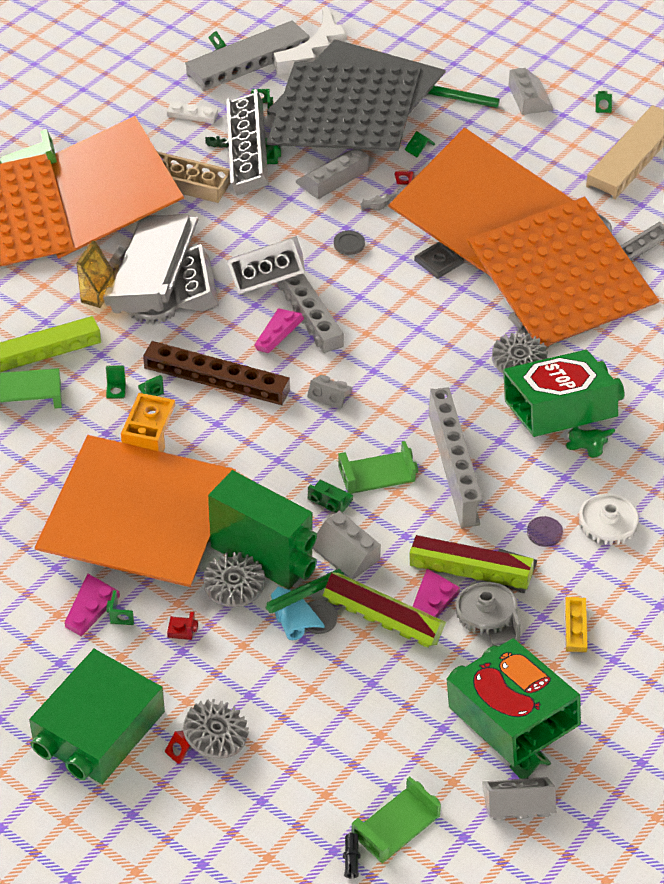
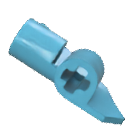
(296, 616)

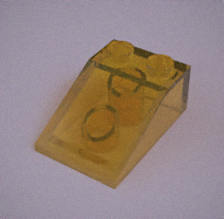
(94, 275)

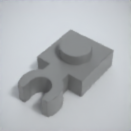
(115, 261)

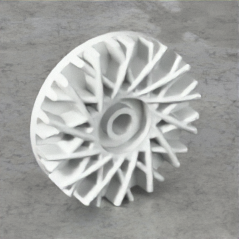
(608, 518)

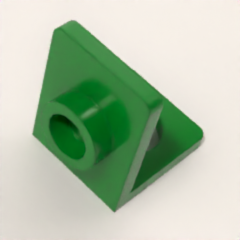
(221, 43)
(603, 95)
(266, 99)
(417, 144)
(115, 379)
(152, 386)
(114, 612)
(528, 766)

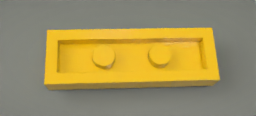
(575, 624)

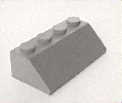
(335, 173)
(267, 265)
(195, 281)

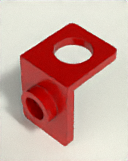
(410, 174)
(178, 737)

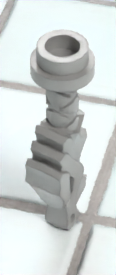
(379, 202)

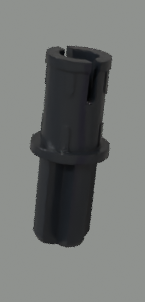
(351, 855)

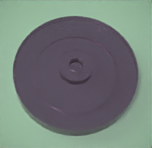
(544, 531)

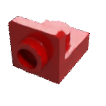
(182, 627)

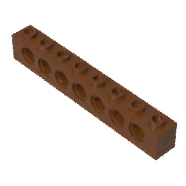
(216, 373)

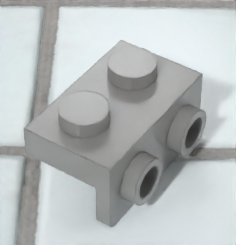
(329, 391)

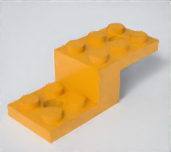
(144, 428)

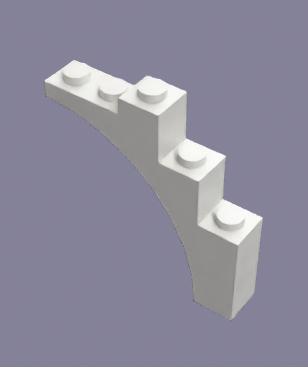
(313, 47)

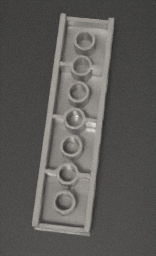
(244, 53)
(247, 143)
(455, 457)

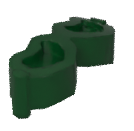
(217, 142)

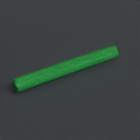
(465, 96)
(299, 593)

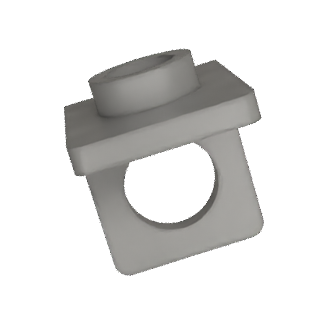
(507, 633)

